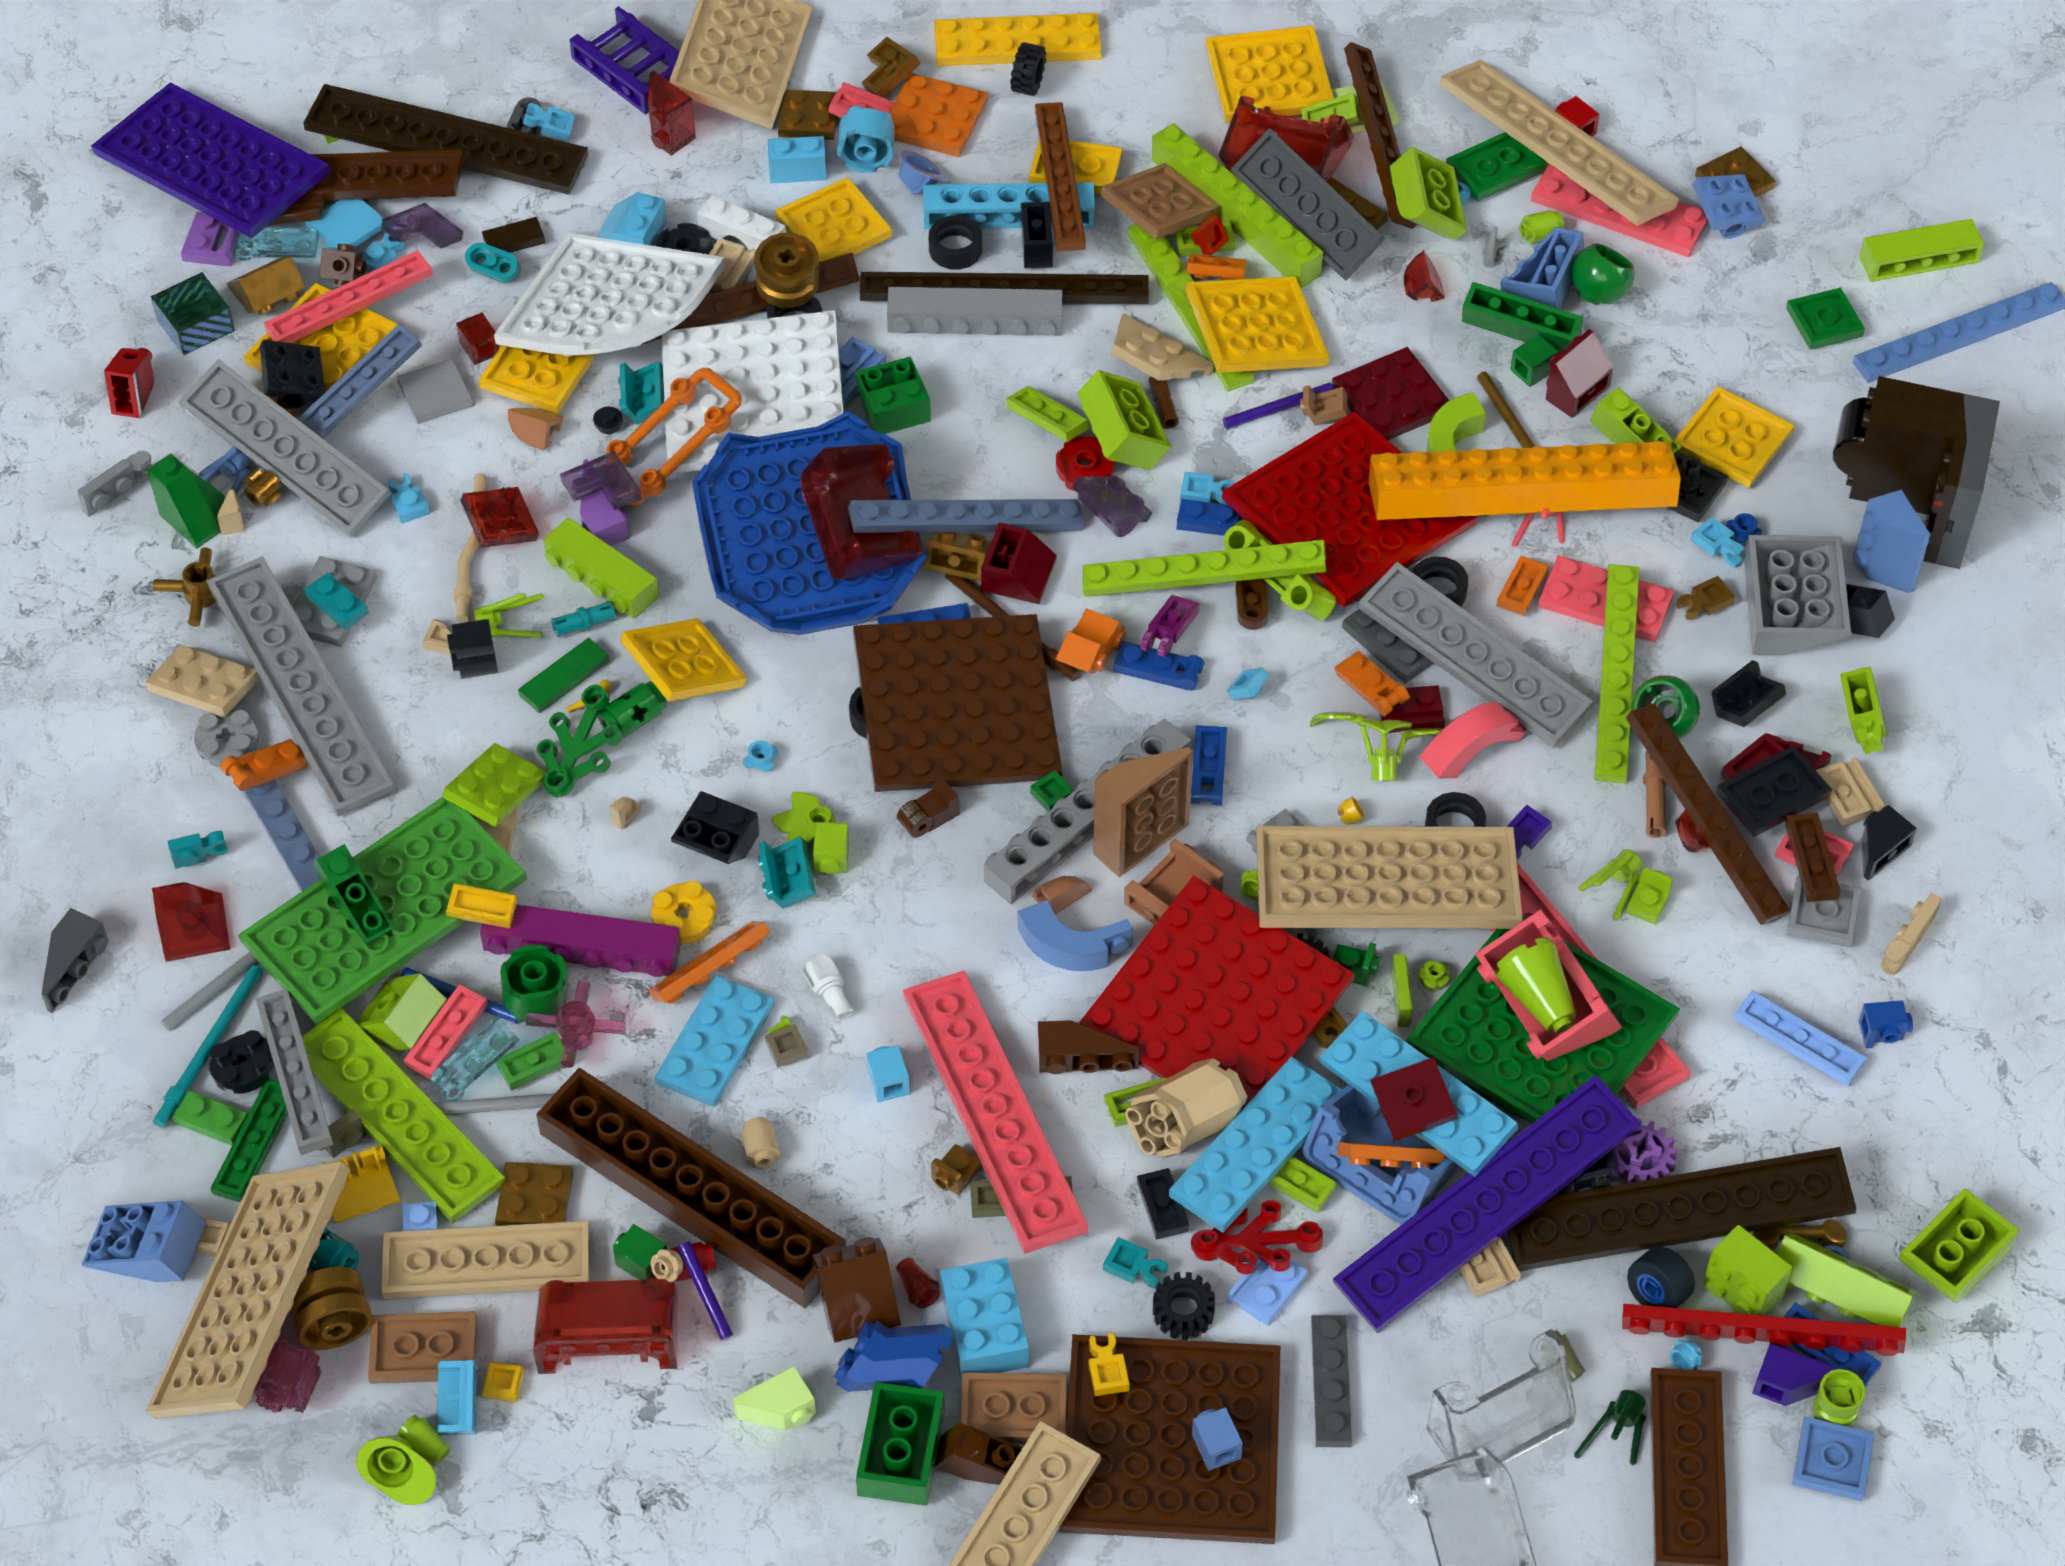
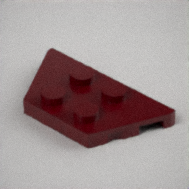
(1766, 747)

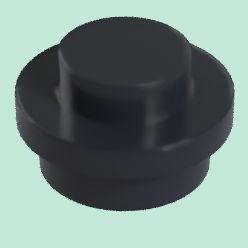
(608, 419)

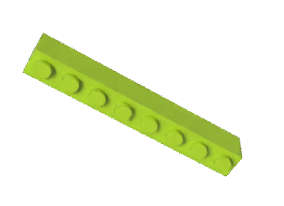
(1249, 214)

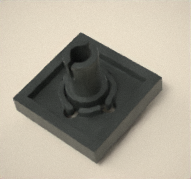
(1695, 481)

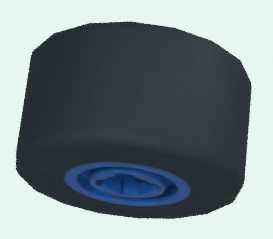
(1661, 1278)

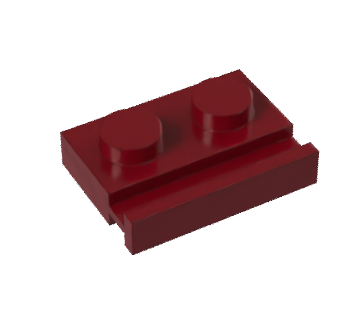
(1422, 709)

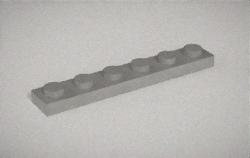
(294, 1072)

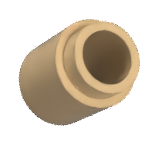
(760, 1143)

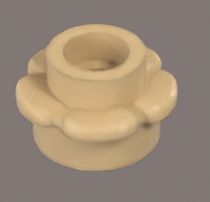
(666, 1265)

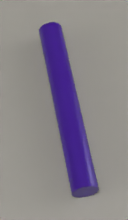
(705, 1290)

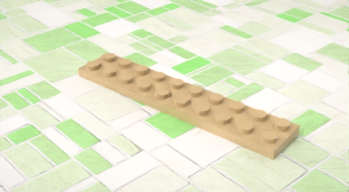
(1559, 142)

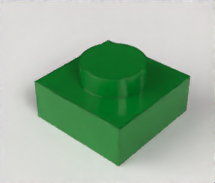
(1050, 790)

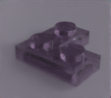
(425, 221)
(603, 474)

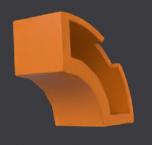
(1091, 642)

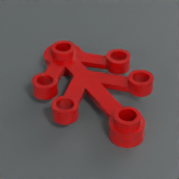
(1214, 1244)

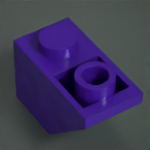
(1789, 1376)

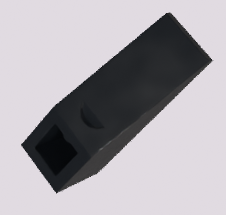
(1868, 610)

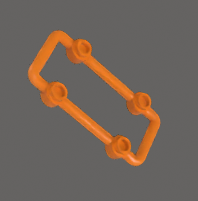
(682, 392)

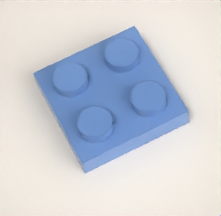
(1833, 1458)

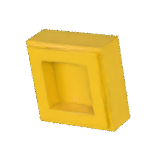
(503, 1381)

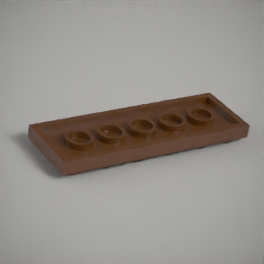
(390, 175)
(1688, 1468)

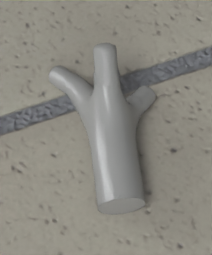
(1491, 246)

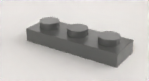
(1385, 646)

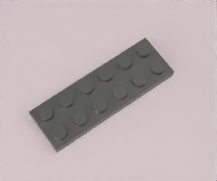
(1308, 203)

